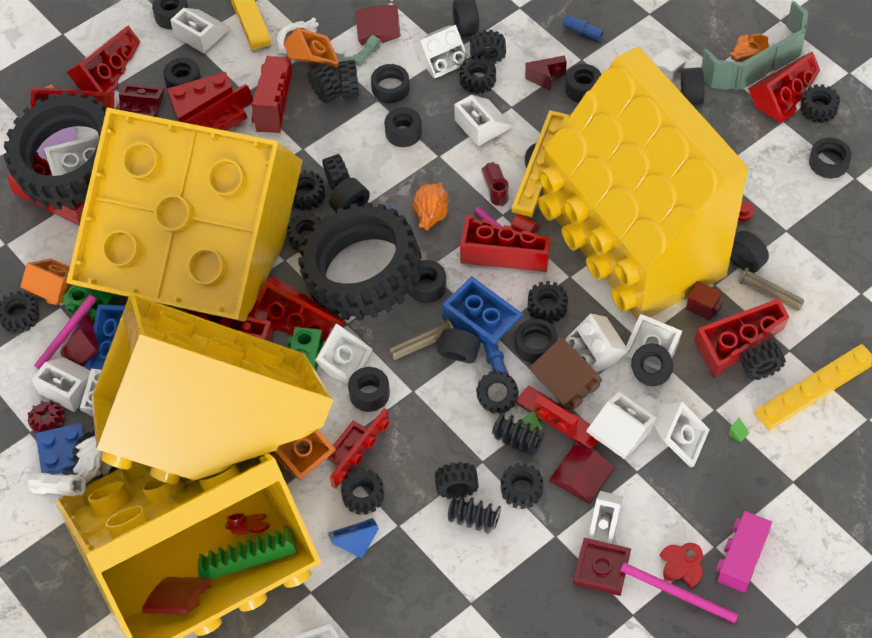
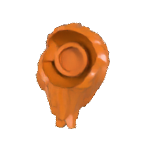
(749, 46)
(430, 204)

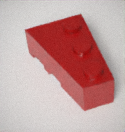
(197, 95)

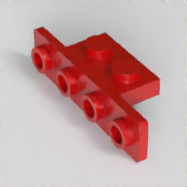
(224, 112)
(556, 416)
(353, 444)

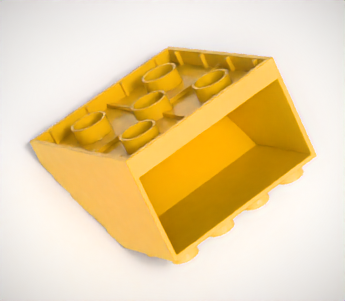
(643, 187)
(183, 214)
(199, 394)
(147, 530)

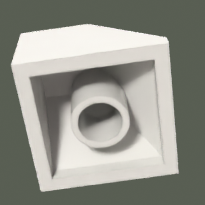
(681, 431)

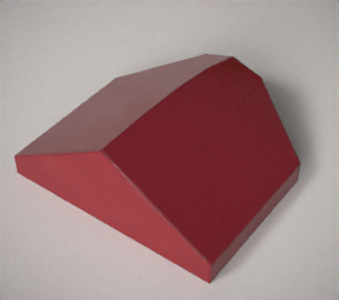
(81, 343)

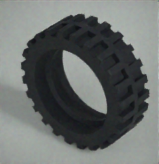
(33, 130)
(349, 228)

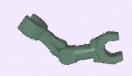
(371, 45)

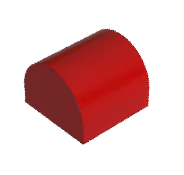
(522, 223)

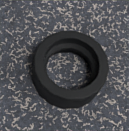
(390, 71)
(830, 170)
(749, 251)
(533, 326)

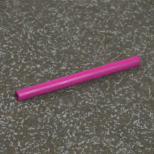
(679, 592)

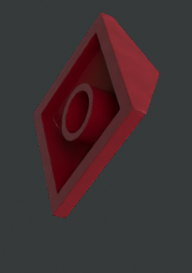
(582, 473)

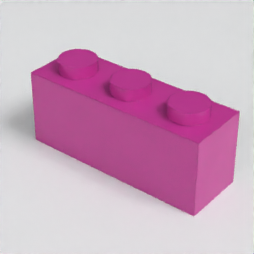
(743, 551)

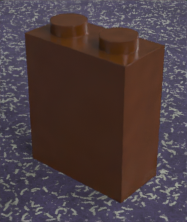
(566, 374)

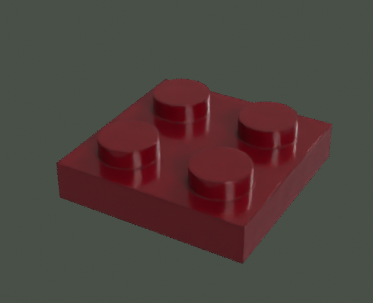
(600, 566)

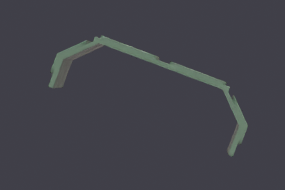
(737, 75)

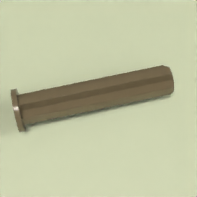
(771, 289)
(419, 341)

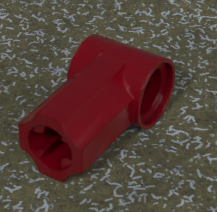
(496, 184)

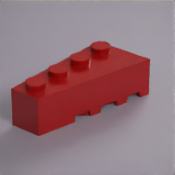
(727, 339)

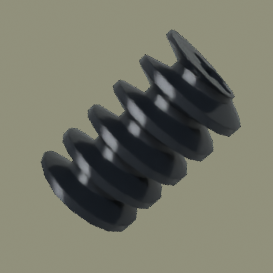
(516, 434)
(473, 514)

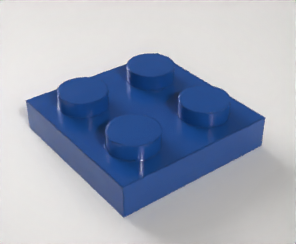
(56, 448)

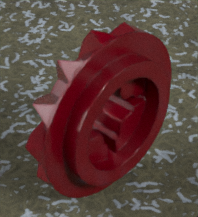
(53, 422)

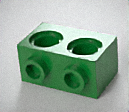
(77, 295)
(312, 337)

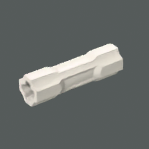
(56, 484)

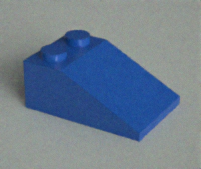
(480, 312)
(105, 327)

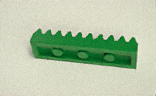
(247, 555)

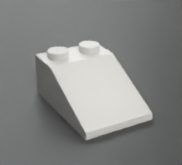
(70, 155)

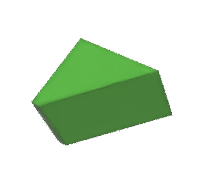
(533, 420)
(738, 431)

